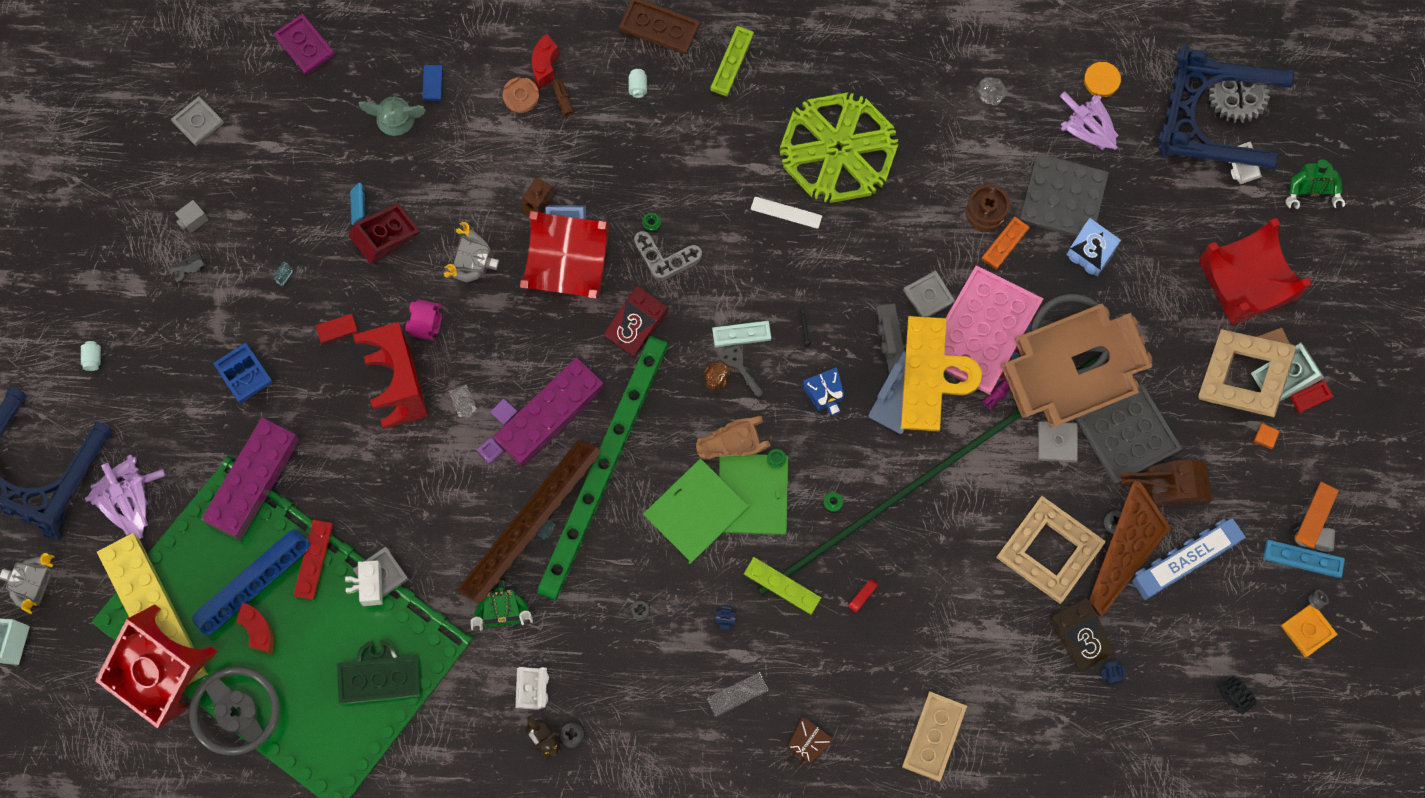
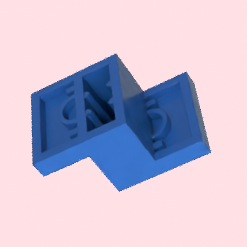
(242, 373)

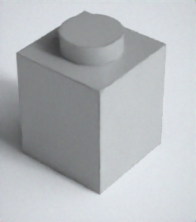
(191, 217)

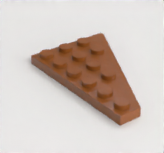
(1134, 539)

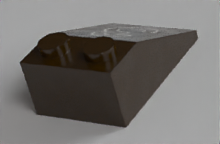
(1082, 634)

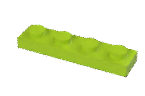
(732, 61)
(782, 585)

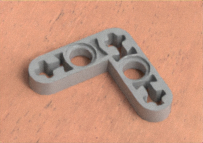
(661, 263)

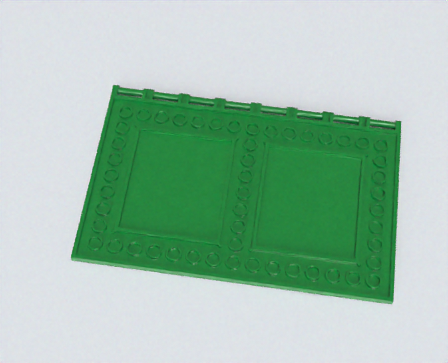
(315, 738)

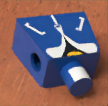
(825, 391)

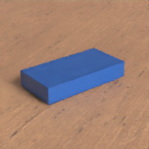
(432, 83)

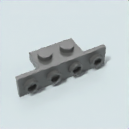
(891, 335)

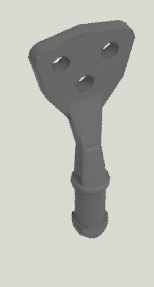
(738, 364)

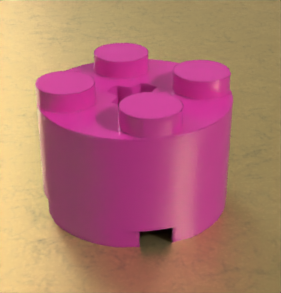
(424, 319)

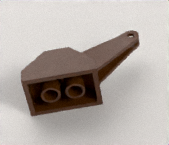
(1174, 483)

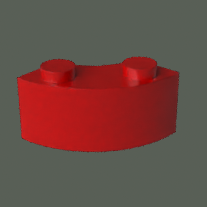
(542, 61)
(258, 628)

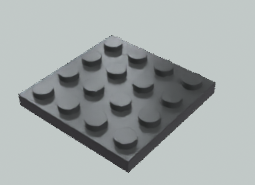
(1062, 195)
(1129, 435)

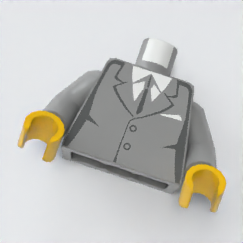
(472, 257)
(28, 581)

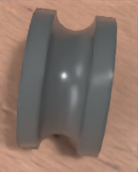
(1318, 599)
(645, 614)

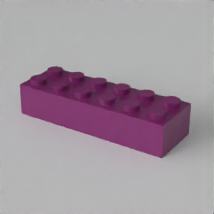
(549, 412)
(250, 479)

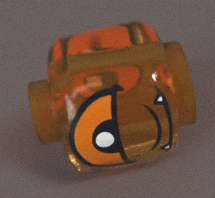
(716, 375)

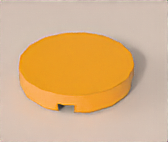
(1102, 79)

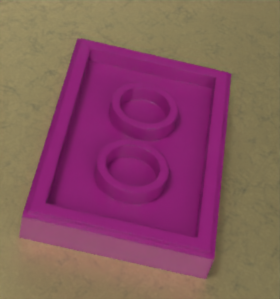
(304, 44)

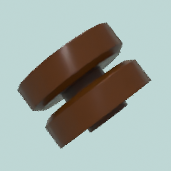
(987, 208)

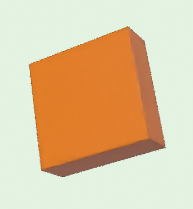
(1266, 436)

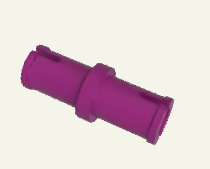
(997, 393)

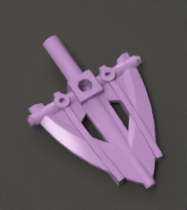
(1102, 136)
(127, 471)
(133, 520)

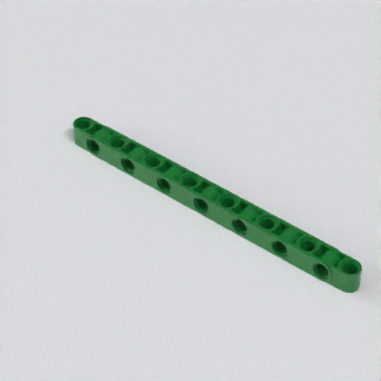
(599, 478)

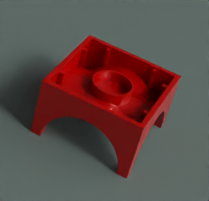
(566, 255)
(1252, 274)
(405, 388)
(151, 669)

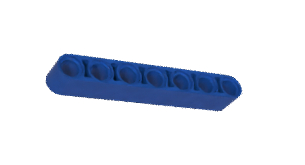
(250, 582)

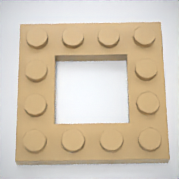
(1262, 402)
(1047, 513)

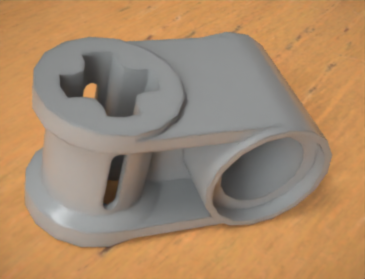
(1325, 541)

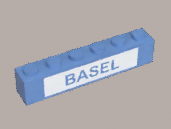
(1186, 560)

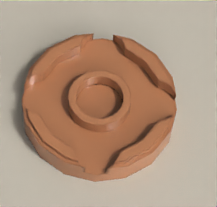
(520, 95)

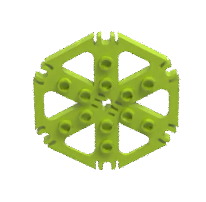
(843, 135)

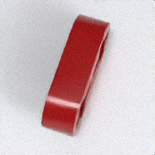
(863, 595)

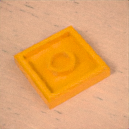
(1309, 630)

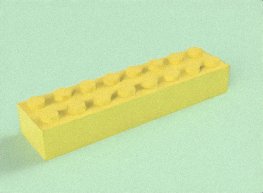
(141, 588)

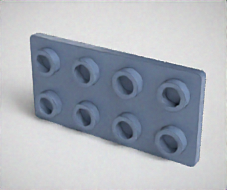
(889, 401)

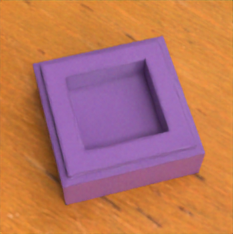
(503, 412)
(490, 451)

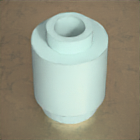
(637, 83)
(90, 356)

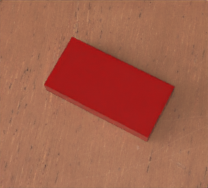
(336, 329)
(1311, 397)

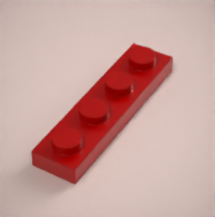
(313, 560)

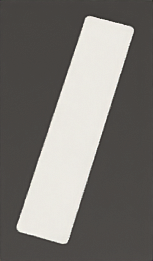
(786, 212)

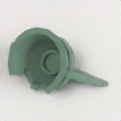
(393, 115)

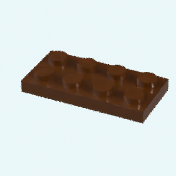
(659, 26)

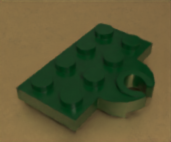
(378, 676)

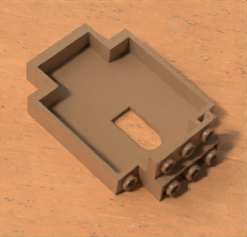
(1047, 375)

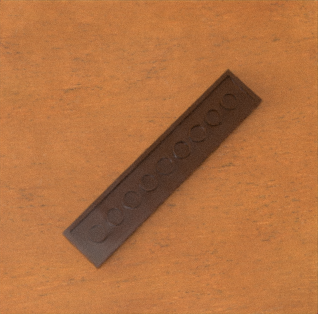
(528, 521)

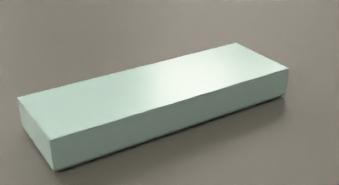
(741, 334)

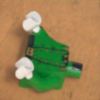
(1316, 180)
(501, 609)

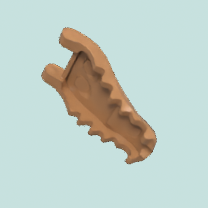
(734, 439)

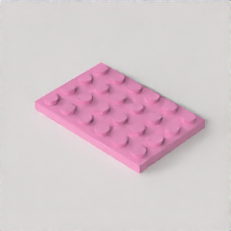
(986, 322)

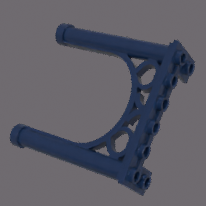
(1197, 65)
(53, 510)

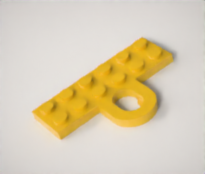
(924, 374)

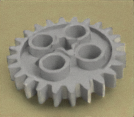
(1254, 93)

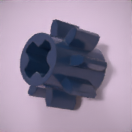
(725, 617)
(1114, 672)

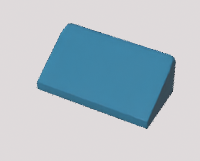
(357, 203)

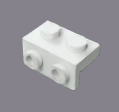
(1243, 172)
(531, 688)

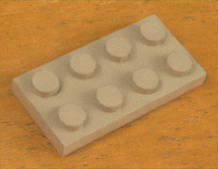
(934, 736)

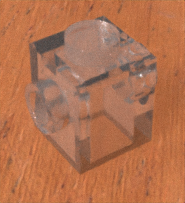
(991, 90)
(462, 401)

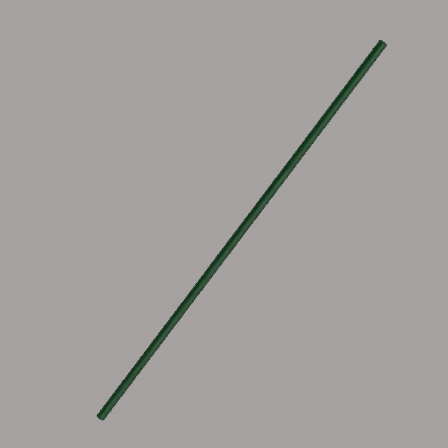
(905, 491)

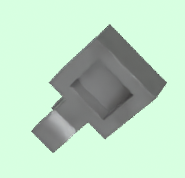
(188, 265)

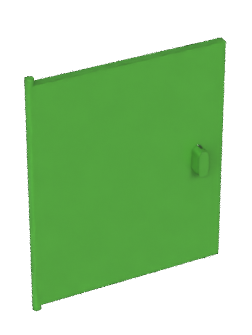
(760, 487)
(697, 511)

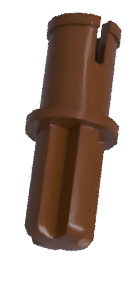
(563, 98)

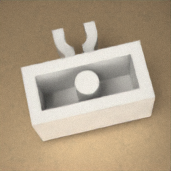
(369, 583)

